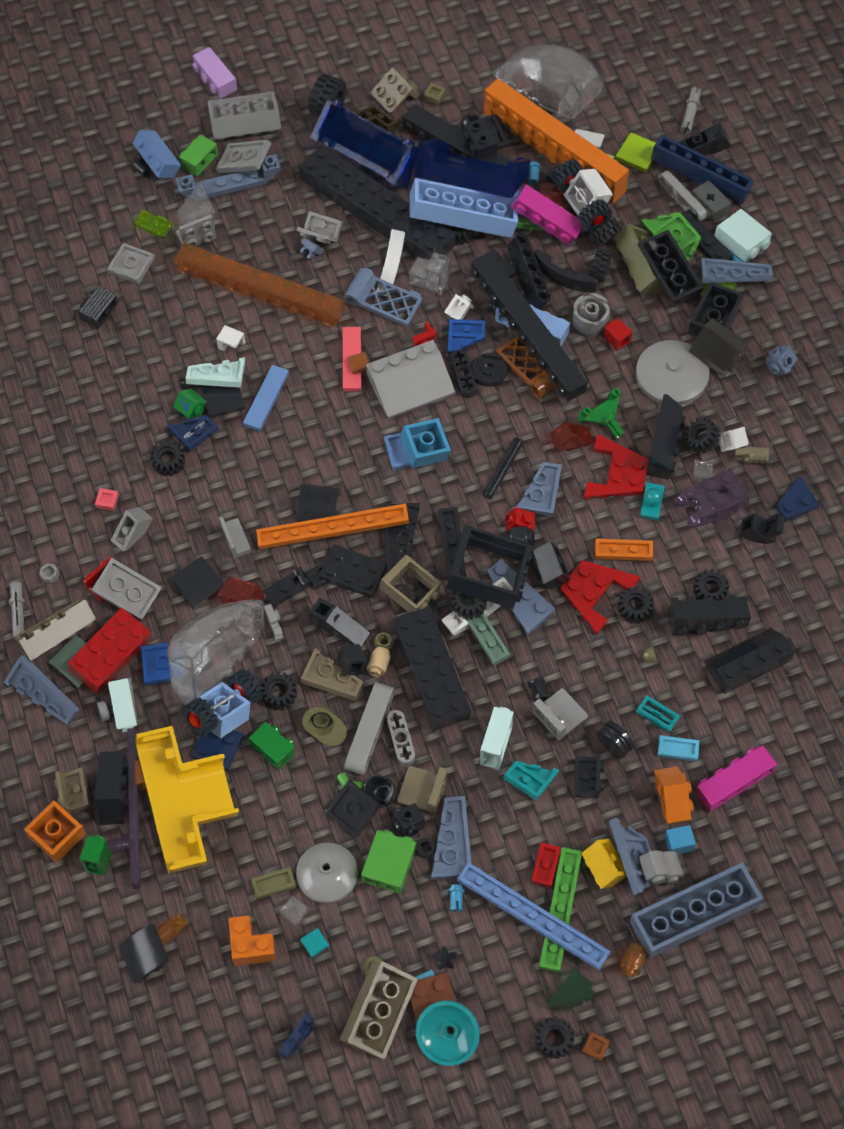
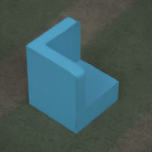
(680, 839)

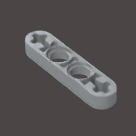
(681, 195)

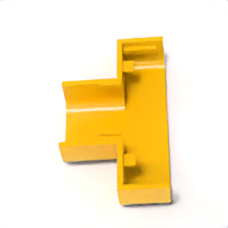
(182, 796)

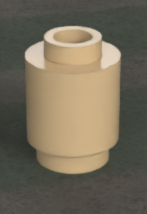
(378, 662)

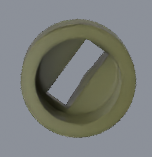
(648, 655)

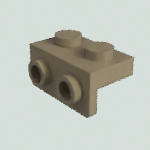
(73, 790)

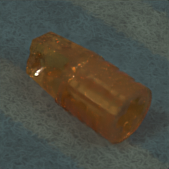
(171, 928)

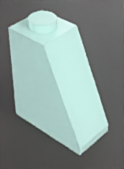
(123, 704)

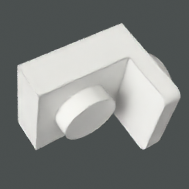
(459, 307)

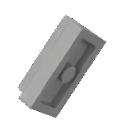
(235, 537)

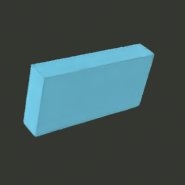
(678, 748)

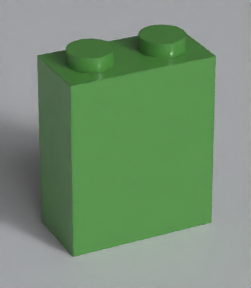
(389, 861)

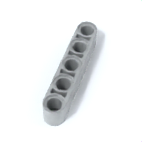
(369, 728)

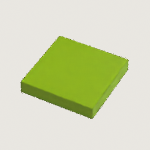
(636, 152)

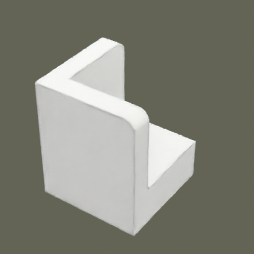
(229, 337)
(733, 439)

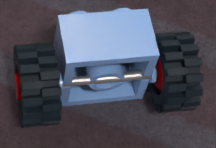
(223, 706)

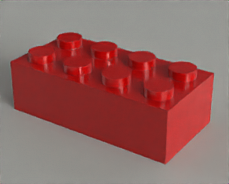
(109, 651)

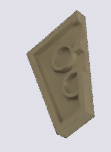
(329, 677)

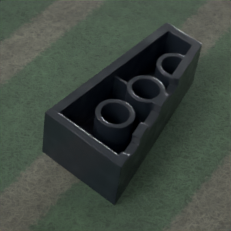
(707, 615)

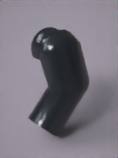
(139, 165)

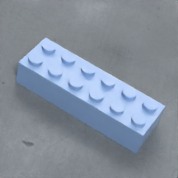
(462, 208)

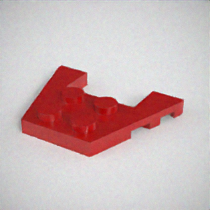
(625, 474)
(588, 586)

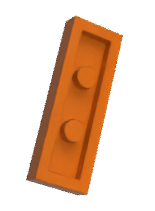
(624, 549)

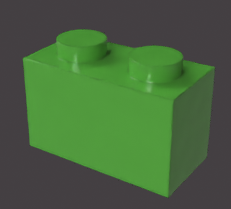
(198, 155)

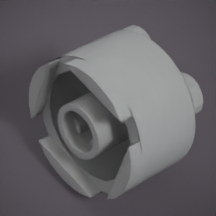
(590, 314)

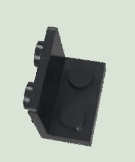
(317, 502)

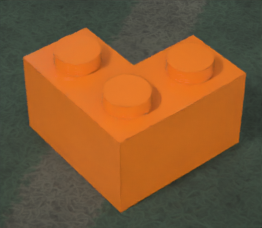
(674, 794)
(248, 947)

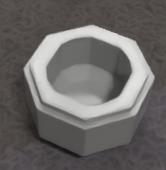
(49, 573)

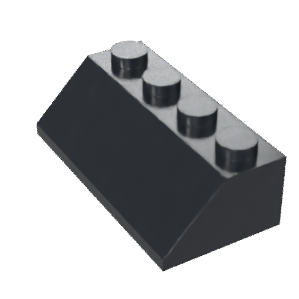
(671, 267)
(665, 439)
(749, 659)

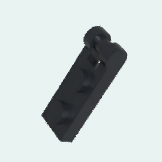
(285, 588)

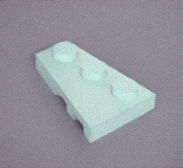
(225, 374)

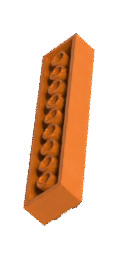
(552, 136)

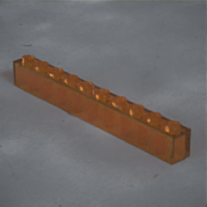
(259, 284)

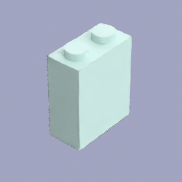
(743, 235)

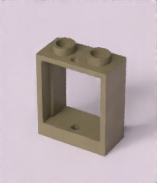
(404, 565)

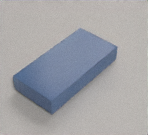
(396, 452)

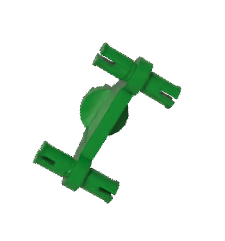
(604, 414)

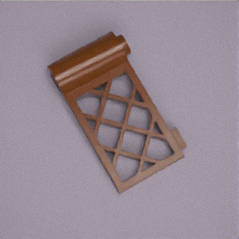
(540, 383)

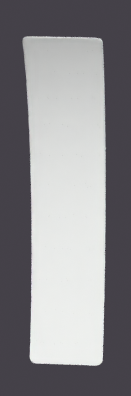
(392, 258)

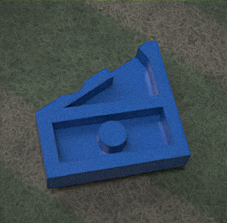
(465, 333)

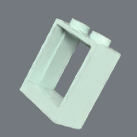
(496, 737)

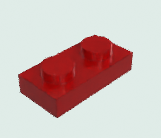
(546, 865)

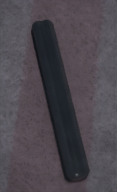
(502, 468)

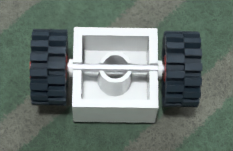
(585, 193)

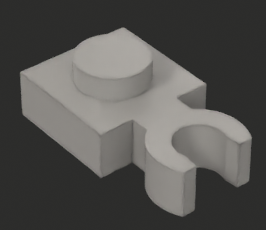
(273, 618)

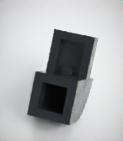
(762, 530)

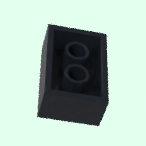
(718, 304)

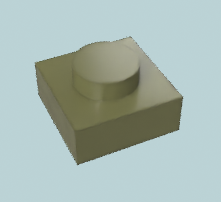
(434, 93)

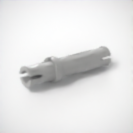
(692, 104)
(17, 608)

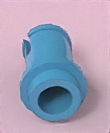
(534, 170)
(456, 893)

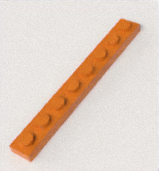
(332, 526)

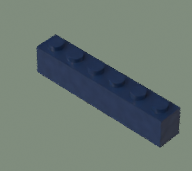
(702, 168)

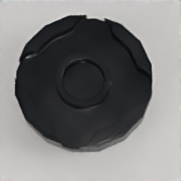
(489, 369)

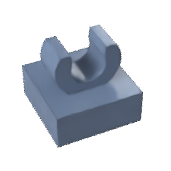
(312, 247)

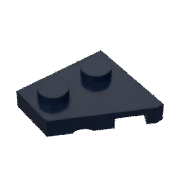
(298, 1036)

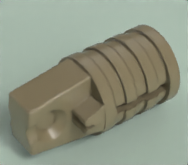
(752, 454)

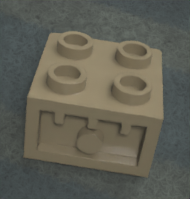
(423, 788)

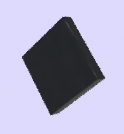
(353, 808)

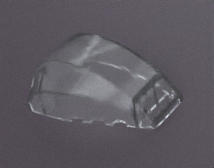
(553, 77)
(210, 645)

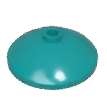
(439, 1043)

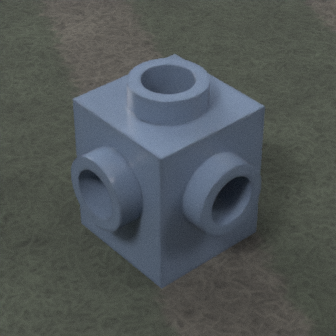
(781, 360)

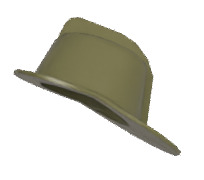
(324, 725)

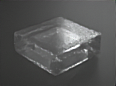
(702, 470)
(294, 910)

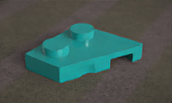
(530, 778)

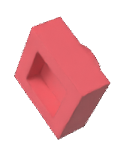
(106, 499)

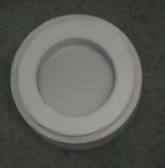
(103, 711)

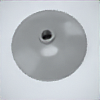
(331, 884)

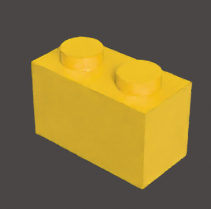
(604, 863)

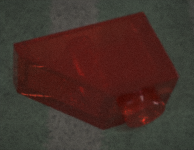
(571, 436)

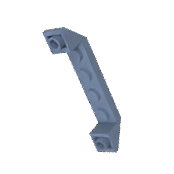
(232, 182)

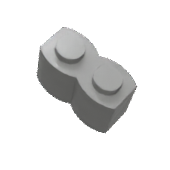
(661, 867)

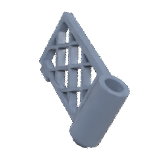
(361, 289)

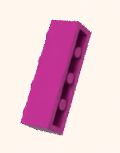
(547, 214)
(735, 778)

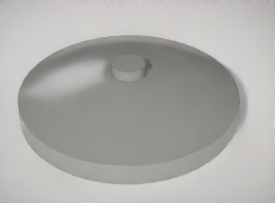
(671, 370)

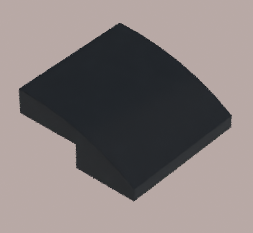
(222, 400)
(197, 581)
(144, 953)

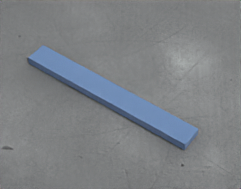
(533, 916)

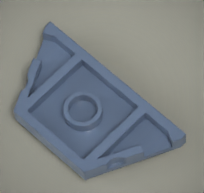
(630, 847)

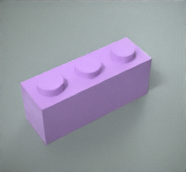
(214, 72)

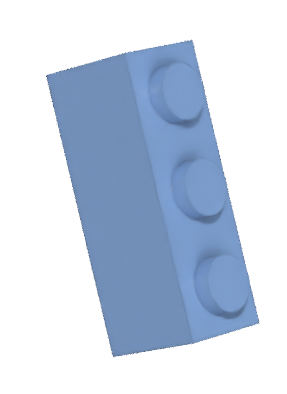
(156, 154)

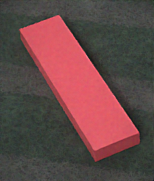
(351, 346)

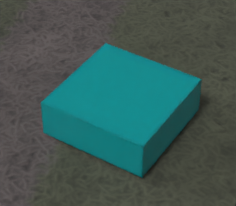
(314, 943)

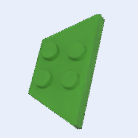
(679, 227)

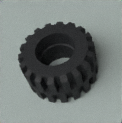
(325, 89)

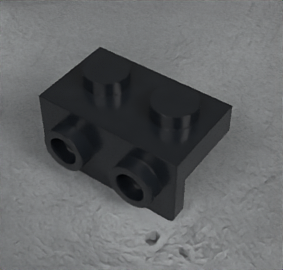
(588, 776)

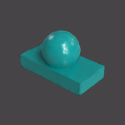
(652, 501)

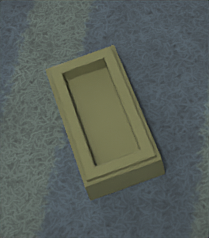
(273, 883)

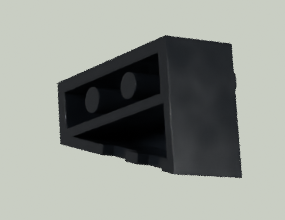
(111, 787)

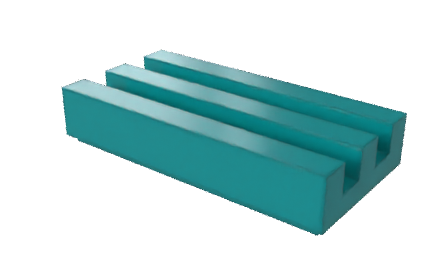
(668, 728)

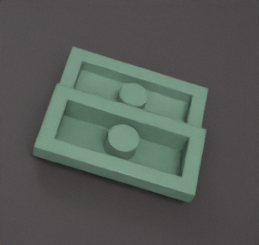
(61, 659)

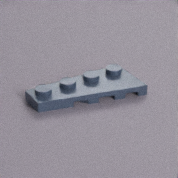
(733, 271)
(532, 608)
(35, 684)

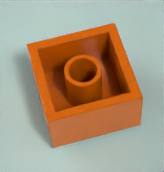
(55, 831)

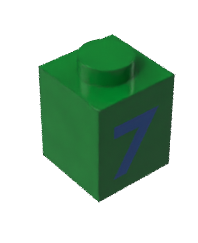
(189, 403)

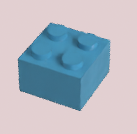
(425, 443)

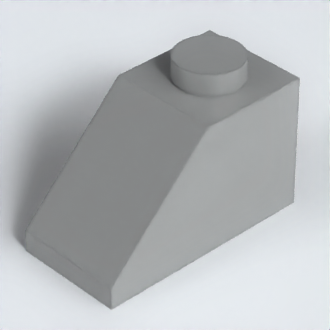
(131, 528)

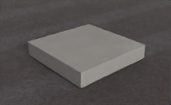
(130, 263)

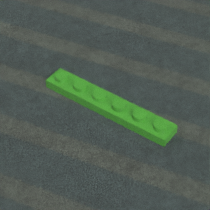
(561, 905)

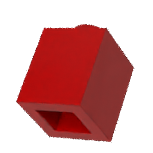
(617, 334)

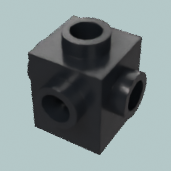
(408, 820)

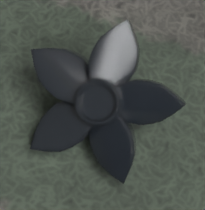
(444, 958)

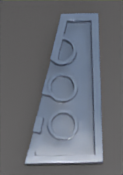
(453, 840)

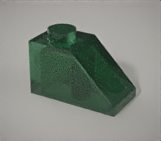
(572, 992)

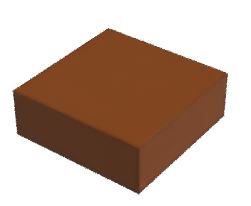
(358, 362)
(595, 1046)

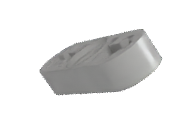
(409, 749)

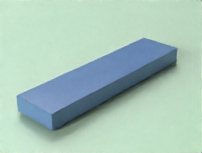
(266, 398)

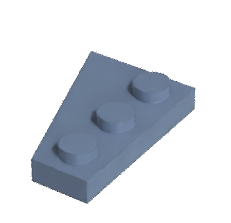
(542, 492)

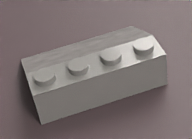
(244, 115)
(410, 379)

